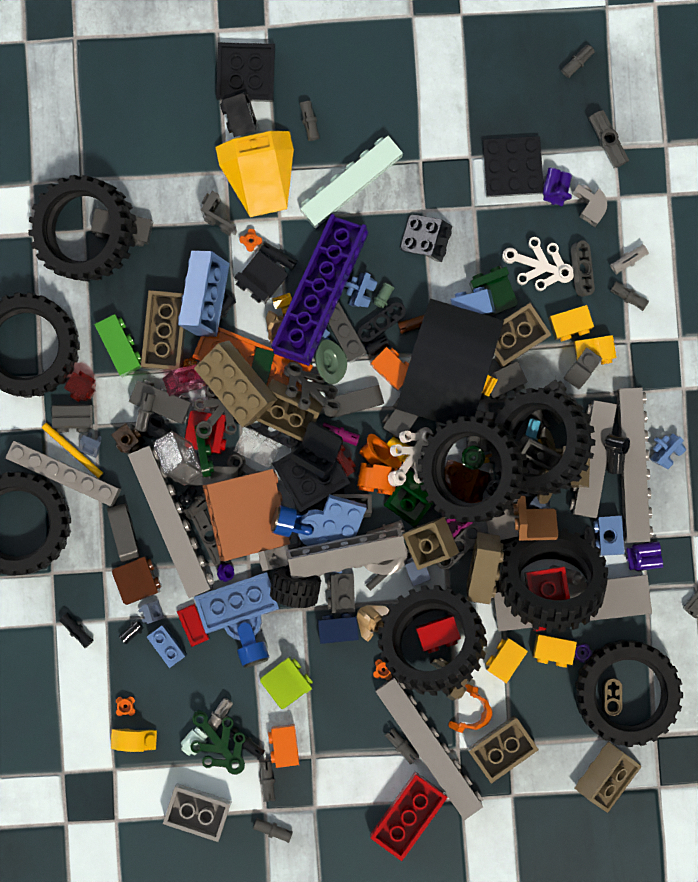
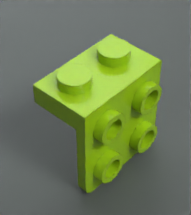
(286, 682)

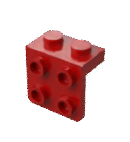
(217, 435)

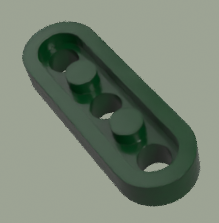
(204, 451)

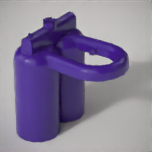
(557, 187)
(645, 556)

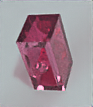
(183, 380)

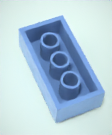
(203, 293)

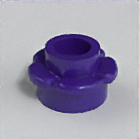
(225, 572)
(587, 652)

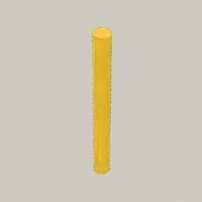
(72, 450)

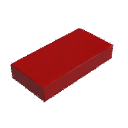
(192, 625)

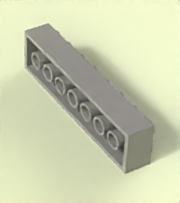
(171, 522)

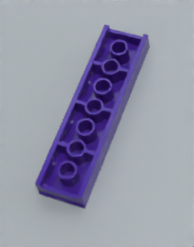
(319, 290)

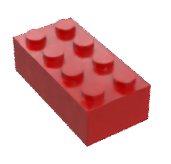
(408, 816)

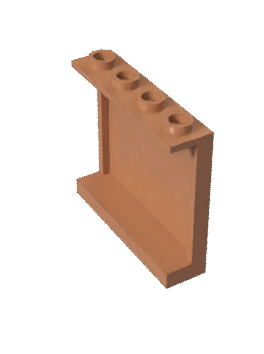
(243, 514)

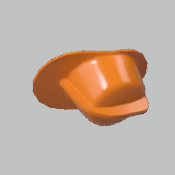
(378, 452)

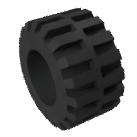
(293, 591)

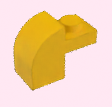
(133, 740)

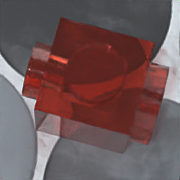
(81, 386)

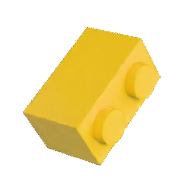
(571, 323)
(554, 649)
(506, 659)

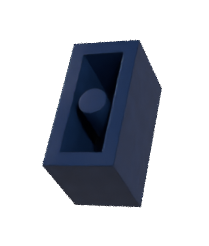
(338, 629)

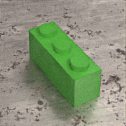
(119, 345)

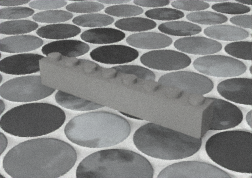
(635, 476)
(429, 748)

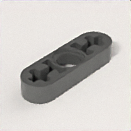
(587, 262)

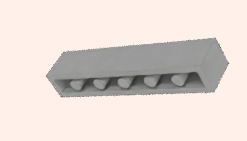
(63, 473)
(588, 499)
(346, 553)

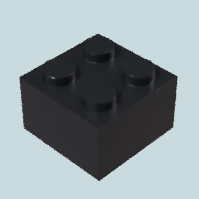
(239, 113)

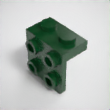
(500, 288)

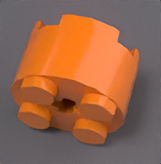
(375, 477)

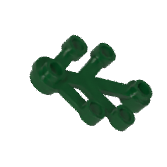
(219, 745)

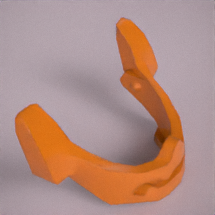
(485, 715)

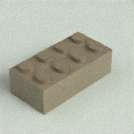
(162, 335)
(235, 383)

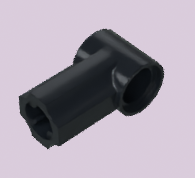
(156, 427)
(617, 448)

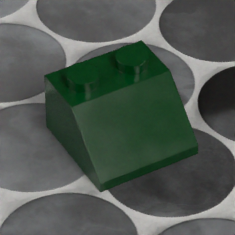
(409, 501)

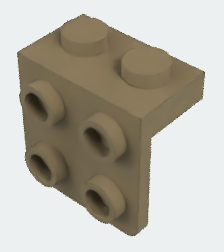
(454, 692)

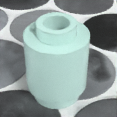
(194, 734)

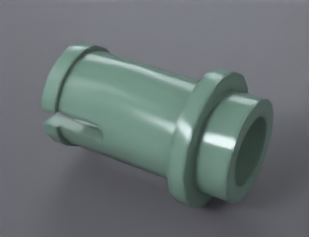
(383, 295)

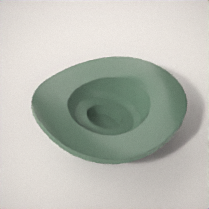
(330, 361)

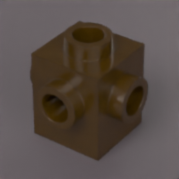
(128, 438)

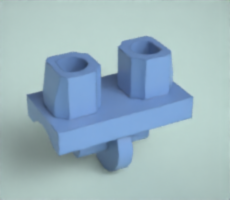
(357, 288)
(665, 448)

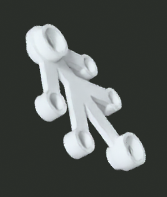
(540, 265)
(398, 477)

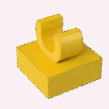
(282, 302)

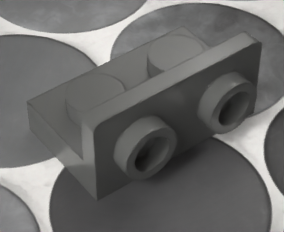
(342, 593)

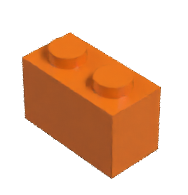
(391, 367)
(284, 745)

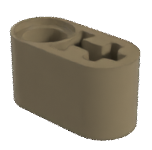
(616, 691)

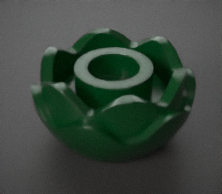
(467, 455)

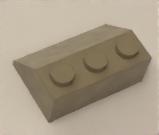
(607, 777)

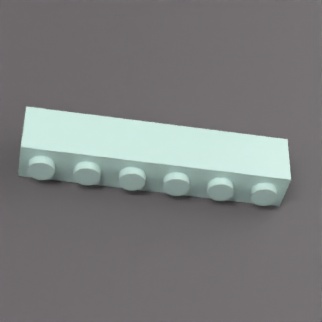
(351, 182)

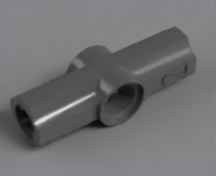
(603, 128)

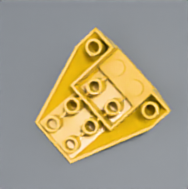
(259, 170)

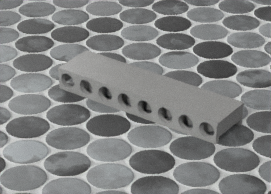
(622, 598)

